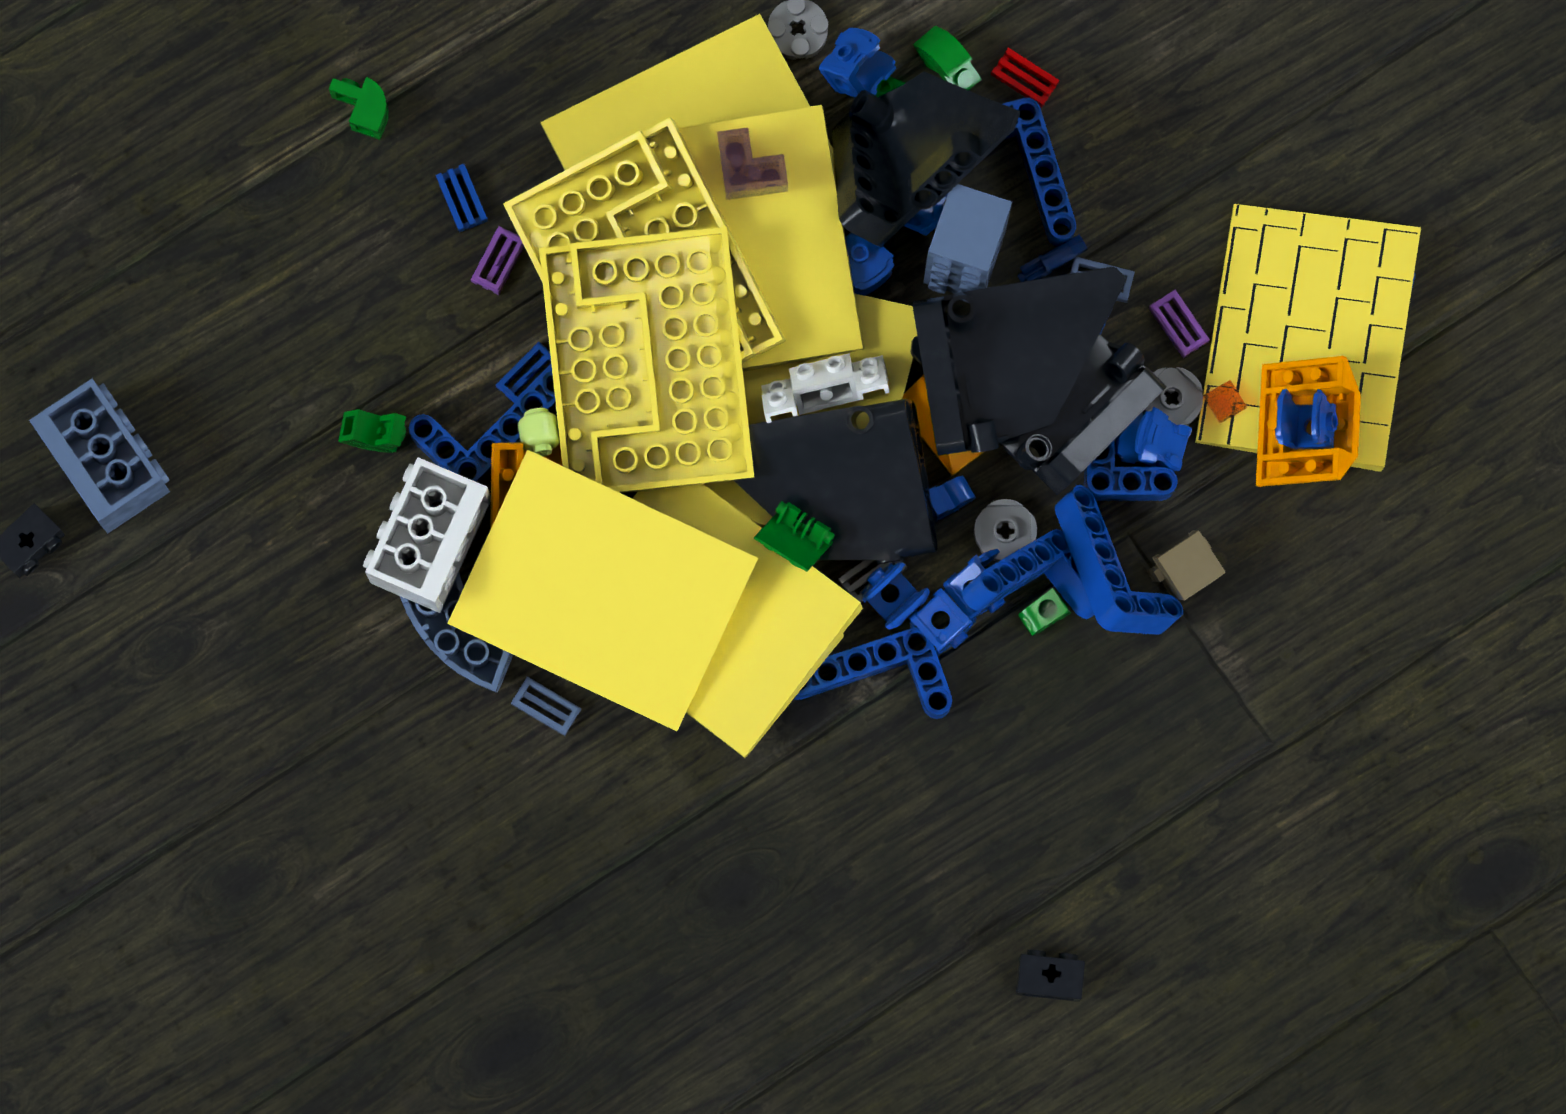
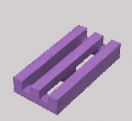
(487, 283)
(1182, 349)

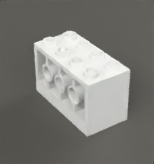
(439, 551)

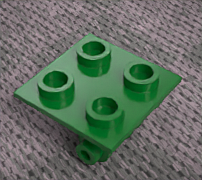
(793, 538)

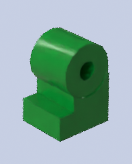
(1044, 612)

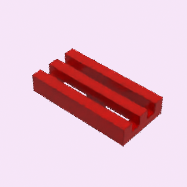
(1030, 67)

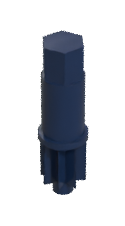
(1053, 259)

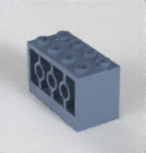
(966, 241)
(81, 456)

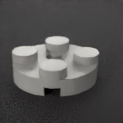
(814, 26)
(1189, 396)
(991, 519)

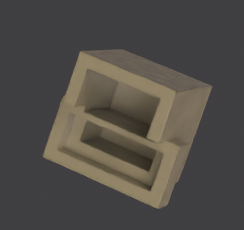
(1187, 567)

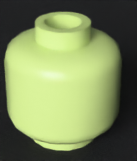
(539, 431)

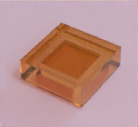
(1224, 401)

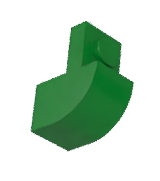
(947, 57)
(370, 104)
(372, 431)

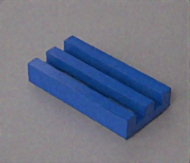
(452, 175)
(510, 393)

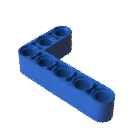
(1046, 158)
(473, 457)
(1115, 475)
(1043, 556)
(1102, 575)
(876, 665)

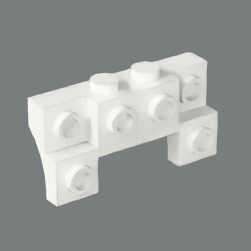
(824, 385)

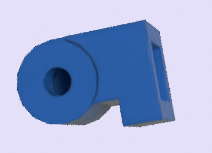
(950, 497)

